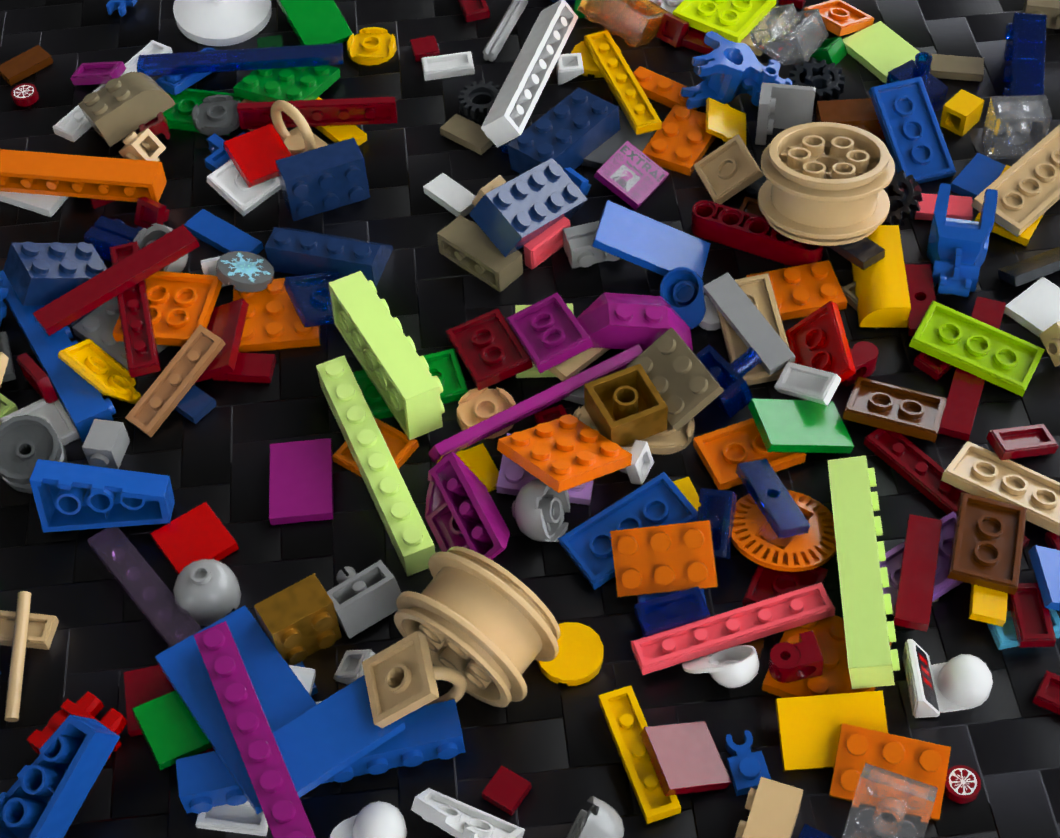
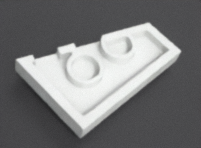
(460, 818)

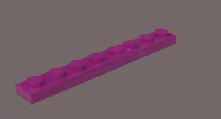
(253, 734)

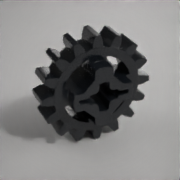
(824, 77)
(900, 204)

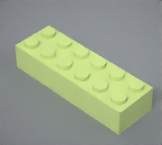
(387, 355)

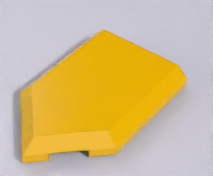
(100, 370)

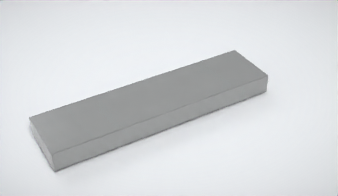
(748, 323)

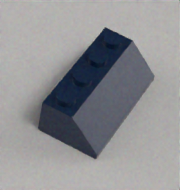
(312, 253)

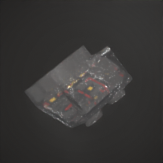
(789, 34)

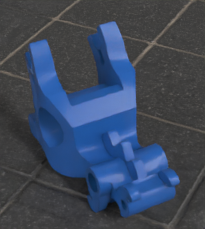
(729, 72)
(959, 245)

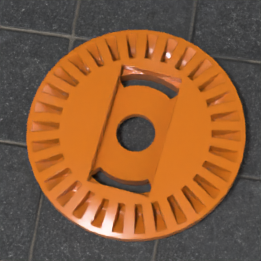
(759, 543)

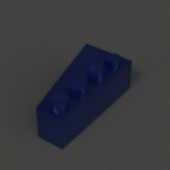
(1025, 55)

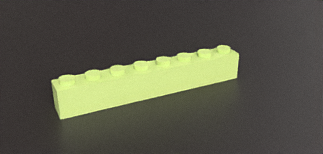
(376, 465)
(860, 574)

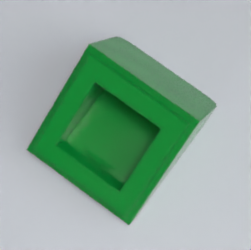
(832, 51)

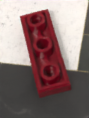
(920, 293)

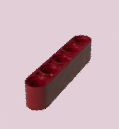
(749, 234)

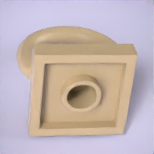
(301, 137)
(405, 680)

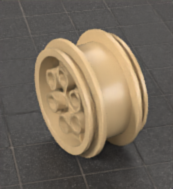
(825, 183)
(480, 624)

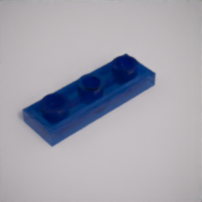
(772, 498)

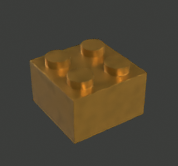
(626, 406)
(299, 620)

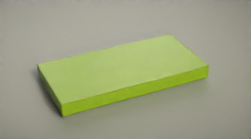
(977, 348)

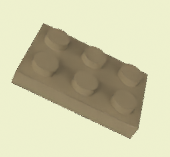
(678, 377)

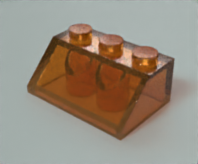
(631, 19)

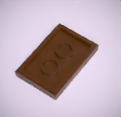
(895, 408)
(987, 543)

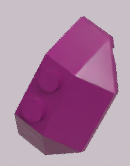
(630, 320)
(463, 510)

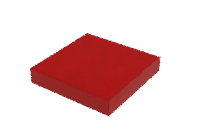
(257, 154)
(194, 537)

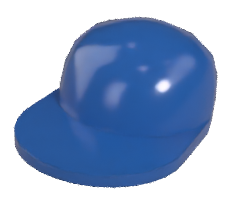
(685, 294)

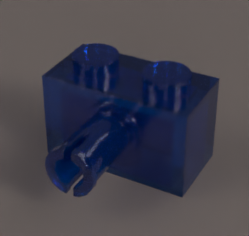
(921, 67)
(730, 377)

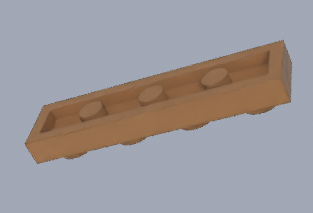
(175, 381)

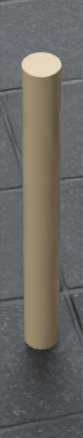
(18, 657)

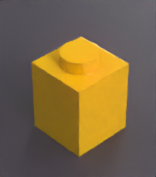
(961, 112)

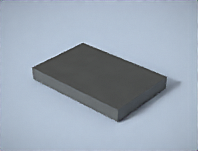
(609, 147)

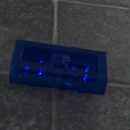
(671, 611)

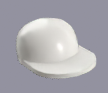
(728, 667)
(961, 683)
(373, 821)

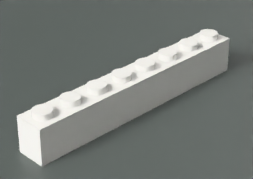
(529, 73)

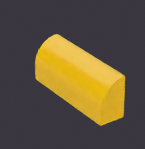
(883, 286)

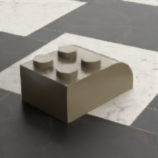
(124, 105)

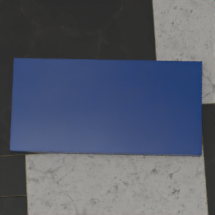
(272, 678)

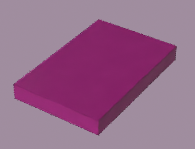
(549, 332)
(301, 481)

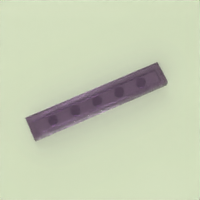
(143, 585)

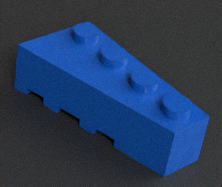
(98, 497)
(57, 781)

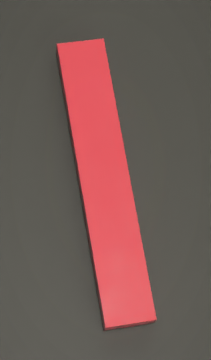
(732, 628)

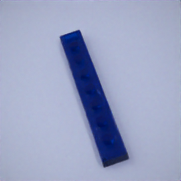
(241, 59)

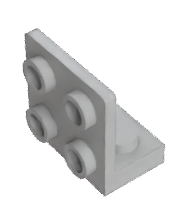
(783, 108)

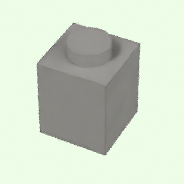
(106, 444)

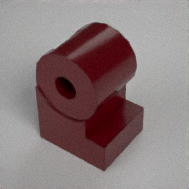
(864, 358)
(797, 660)

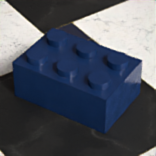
(323, 179)
(50, 269)

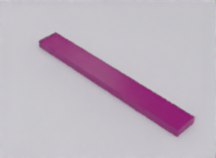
(532, 405)

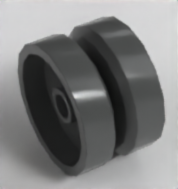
(21, 444)

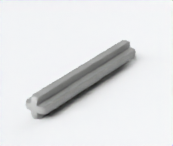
(504, 29)

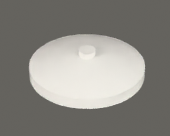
(221, 20)

